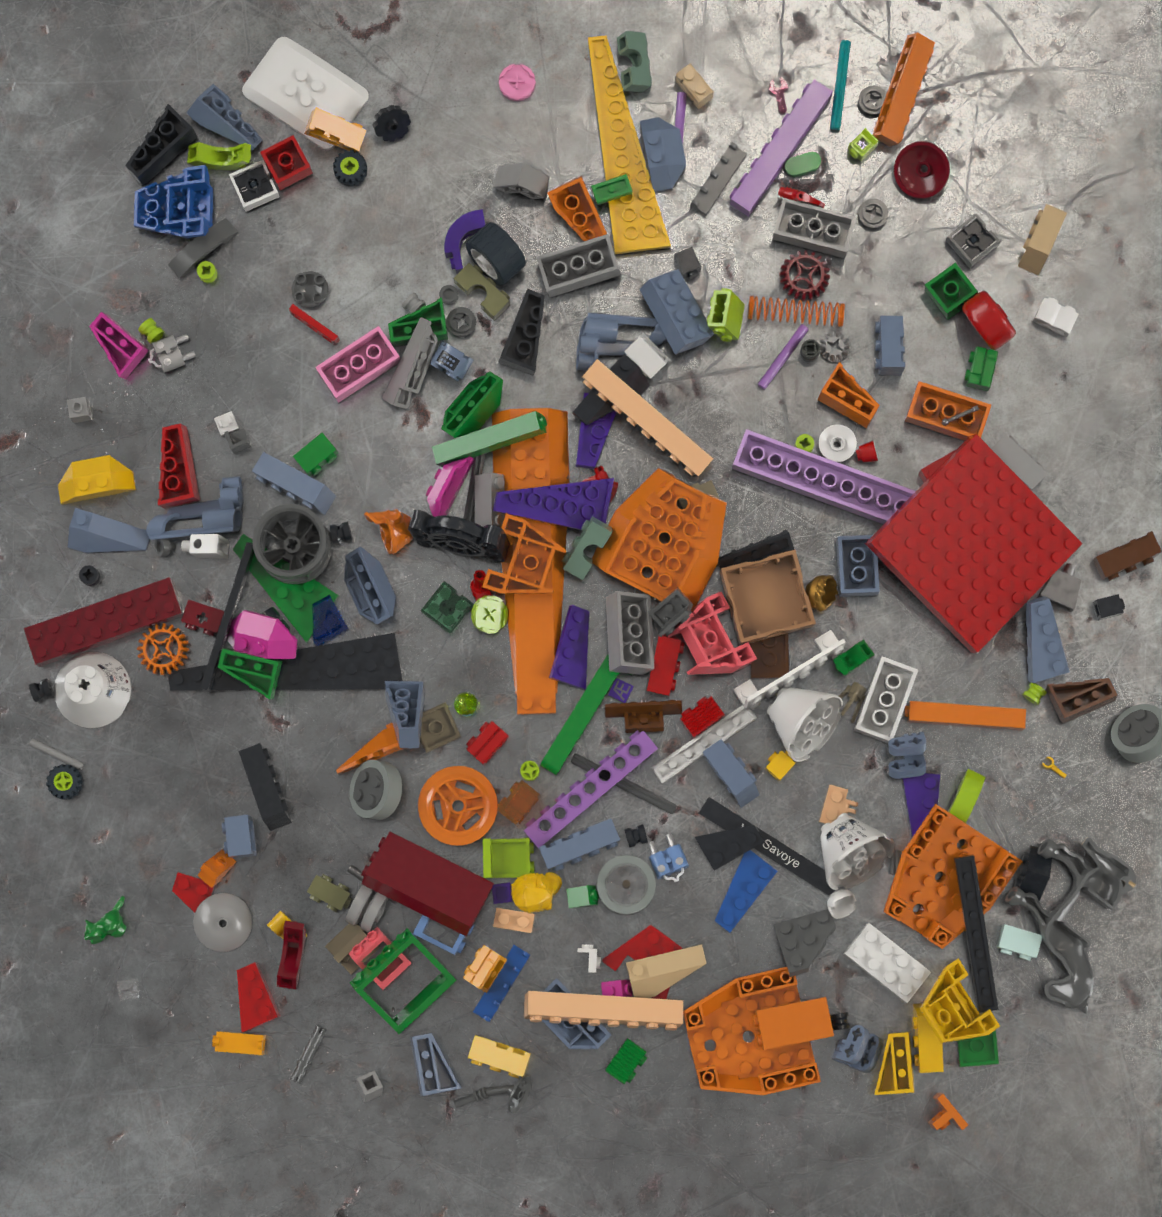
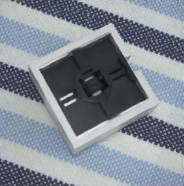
(254, 185)

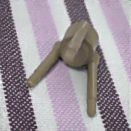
(856, 693)

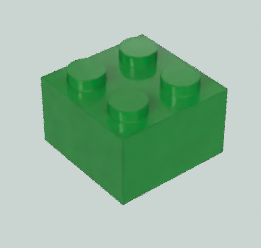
(950, 290)

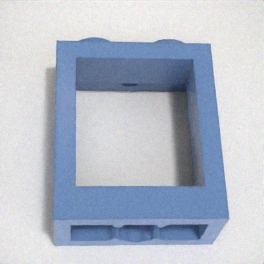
(419, 931)

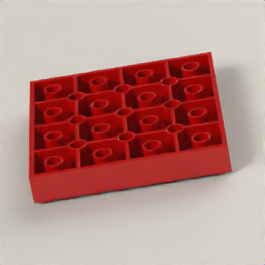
(974, 543)

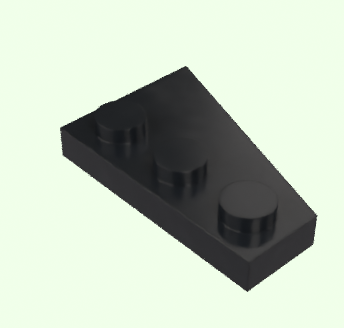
(729, 844)

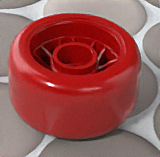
(989, 320)

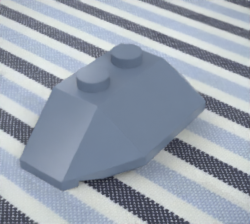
(663, 152)
(369, 586)
(576, 1036)

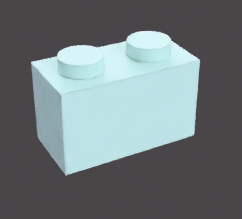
(1019, 941)

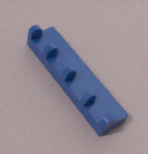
(493, 998)

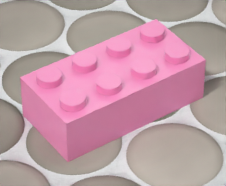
(358, 364)

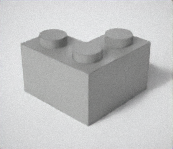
(521, 179)

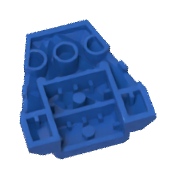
(177, 205)

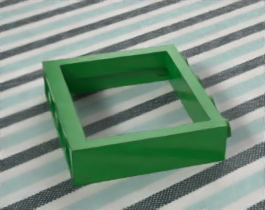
(422, 1000)

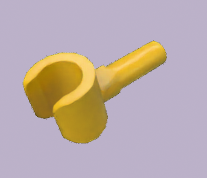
(1053, 767)

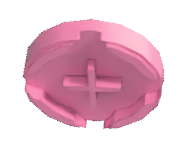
(517, 82)

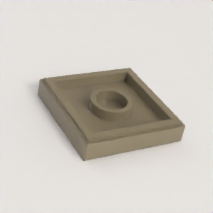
(438, 728)

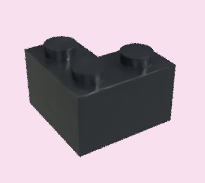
(1034, 872)

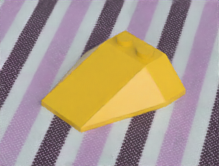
(951, 1009)

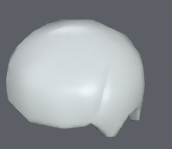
(841, 903)

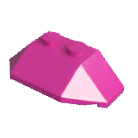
(447, 485)
(262, 636)

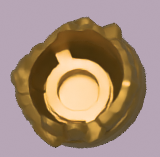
(821, 592)

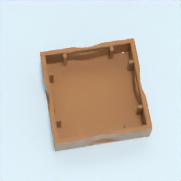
(767, 597)

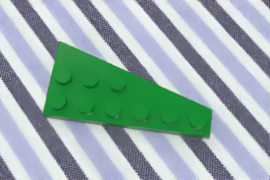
(292, 599)

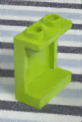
(507, 858)

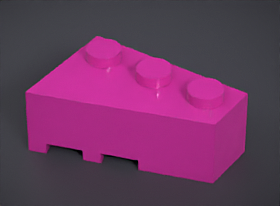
(120, 346)

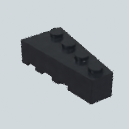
(264, 786)

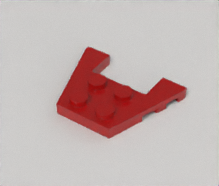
(643, 945)

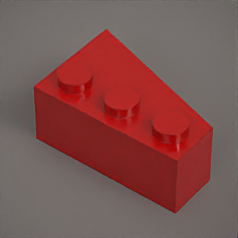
(665, 664)
(254, 998)

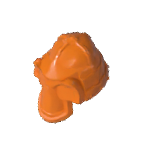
(393, 528)

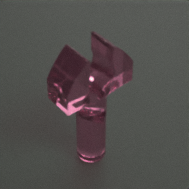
(779, 93)

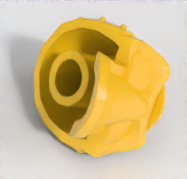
(535, 891)

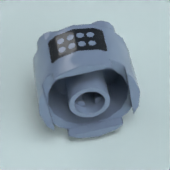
(452, 360)

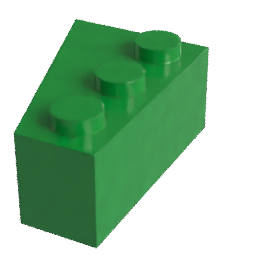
(252, 670)

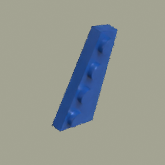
(747, 884)

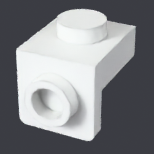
(594, 961)

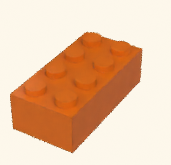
(933, 404)

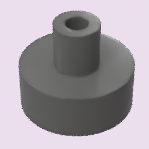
(163, 546)

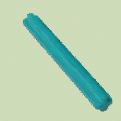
(840, 85)

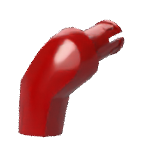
(476, 585)

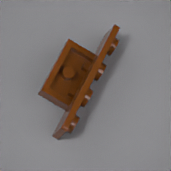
(643, 715)

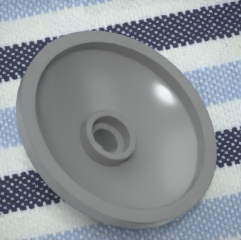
(222, 907)

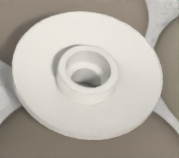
(839, 434)

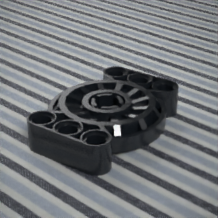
(459, 535)

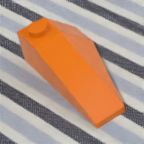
(577, 208)
(380, 746)

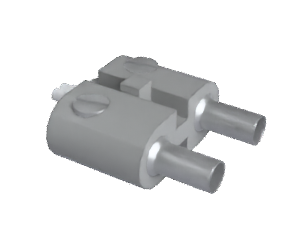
(169, 353)

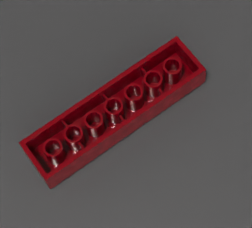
(104, 622)

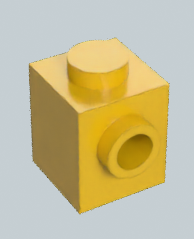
(779, 764)

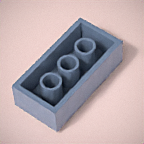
(676, 311)

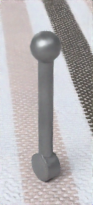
(945, 421)

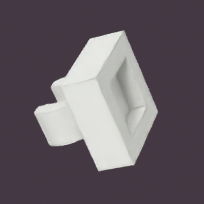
(226, 423)

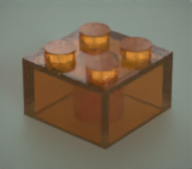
(518, 803)

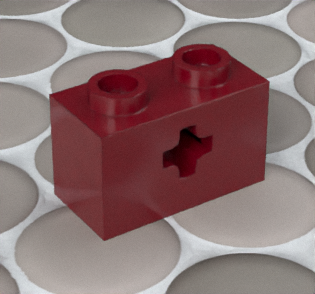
(196, 610)

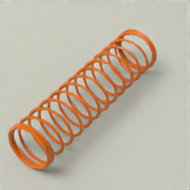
(841, 308)

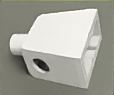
(207, 546)

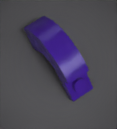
(458, 232)

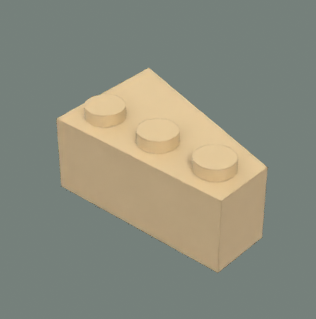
(1042, 239)

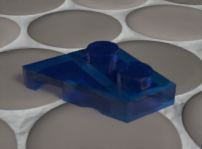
(326, 620)

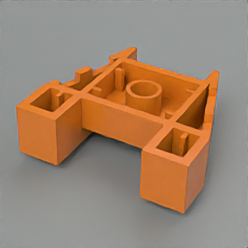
(529, 561)

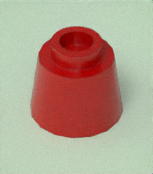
(867, 453)

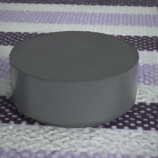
(449, 294)

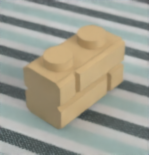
(694, 86)

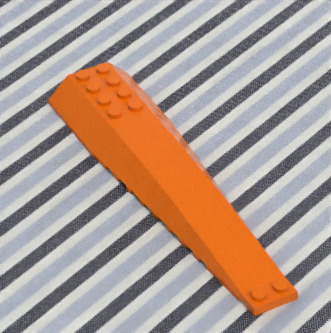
(535, 617)

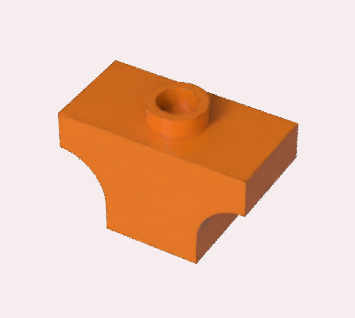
(216, 868)

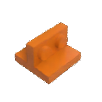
(948, 1112)

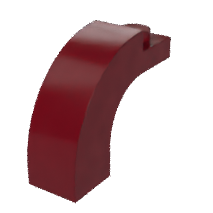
(292, 955)

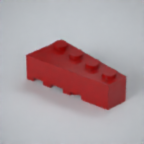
(178, 475)

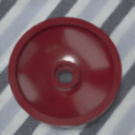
(909, 170)

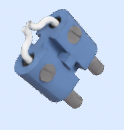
(668, 861)

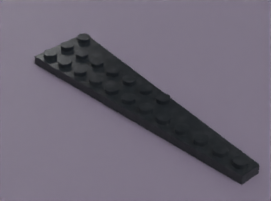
(334, 666)

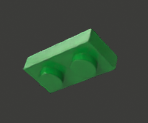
(611, 189)

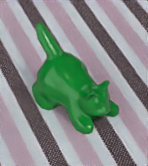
(109, 924)

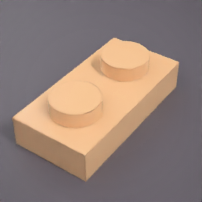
(513, 920)

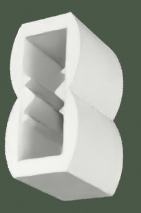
(1056, 317)

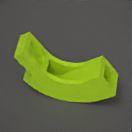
(219, 157)
(967, 795)

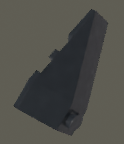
(594, 408)

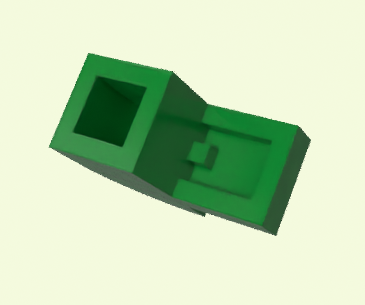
(853, 658)

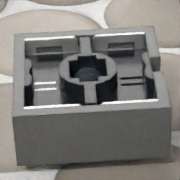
(972, 241)

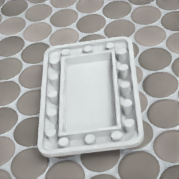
(296, 81)

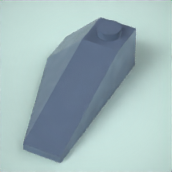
(215, 113)
(101, 534)

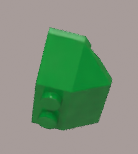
(473, 406)

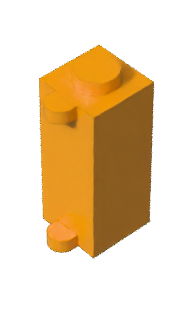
(239, 1043)

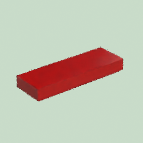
(314, 325)

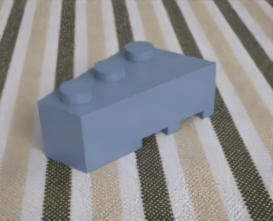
(431, 1067)

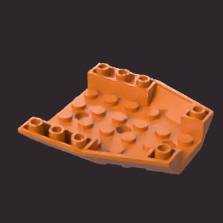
(693, 544)
(934, 851)
(740, 1064)

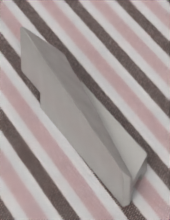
(412, 366)

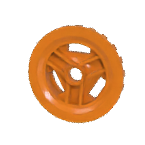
(442, 787)

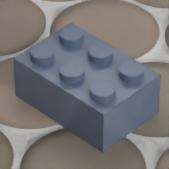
(856, 567)

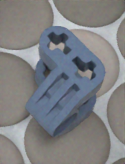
(913, 760)
(858, 1049)

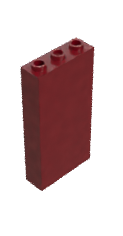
(426, 883)

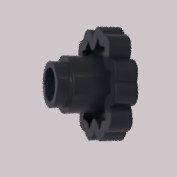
(391, 123)

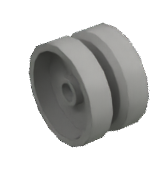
(368, 909)

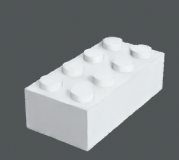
(885, 700)
(887, 963)

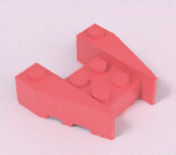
(709, 640)

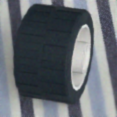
(495, 253)

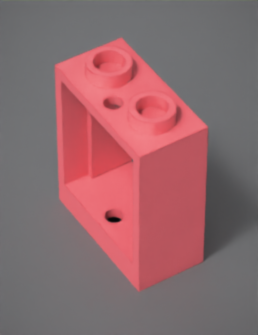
(367, 945)

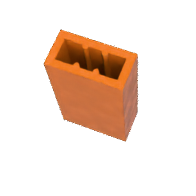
(793, 1023)

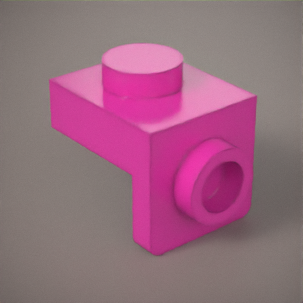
(617, 988)

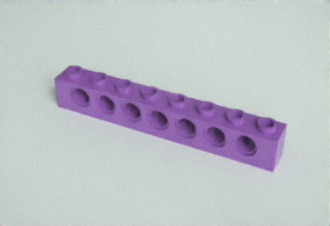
(540, 836)

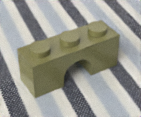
(471, 278)

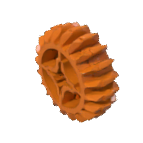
(150, 639)

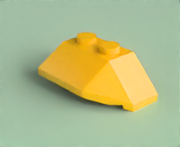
(95, 479)

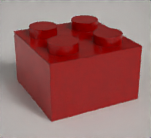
(286, 162)

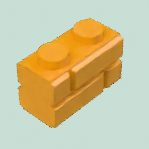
(484, 968)

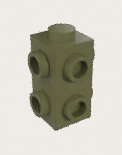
(334, 895)

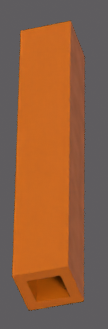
(965, 715)

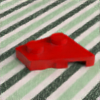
(191, 890)

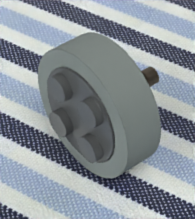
(1138, 733)
(375, 789)

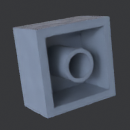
(239, 836)

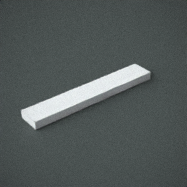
(694, 749)

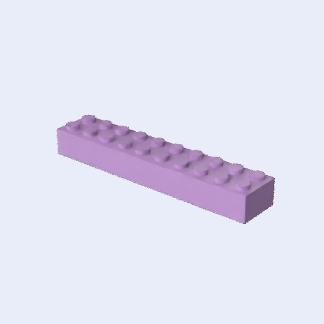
(819, 478)

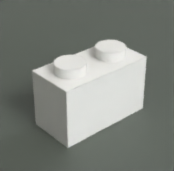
(646, 355)

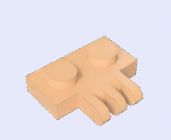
(836, 804)

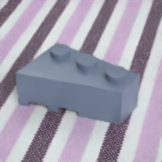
(890, 346)
(732, 772)

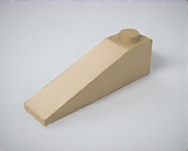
(659, 972)

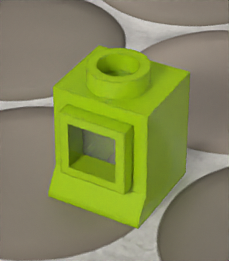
(862, 145)

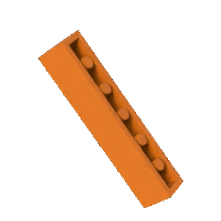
(903, 89)

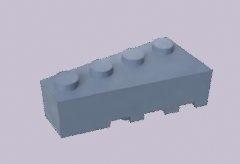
(294, 483)
(1045, 648)
(405, 707)
(580, 844)

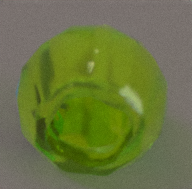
(465, 704)

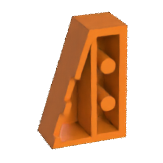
(848, 398)

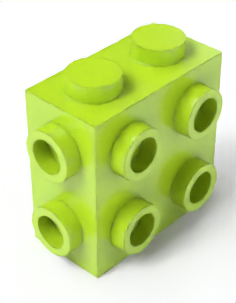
(725, 315)

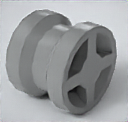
(412, 303)

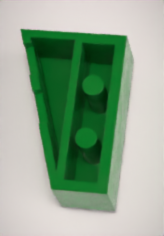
(403, 327)

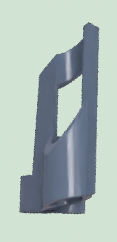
(599, 337)
(217, 515)

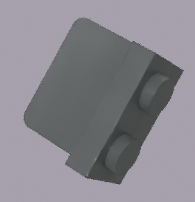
(670, 611)

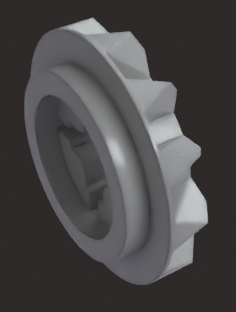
(837, 355)

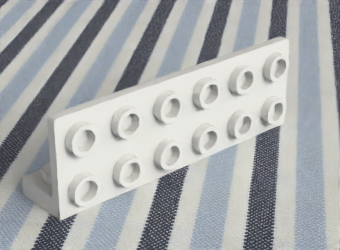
(829, 648)

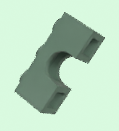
(635, 48)
(594, 533)

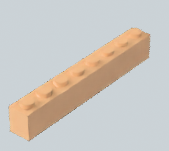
(647, 418)
(603, 1009)

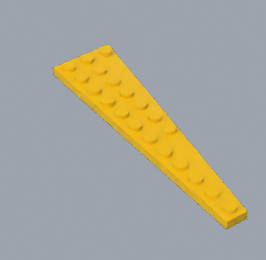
(634, 217)

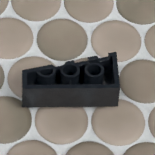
(160, 146)
(523, 340)

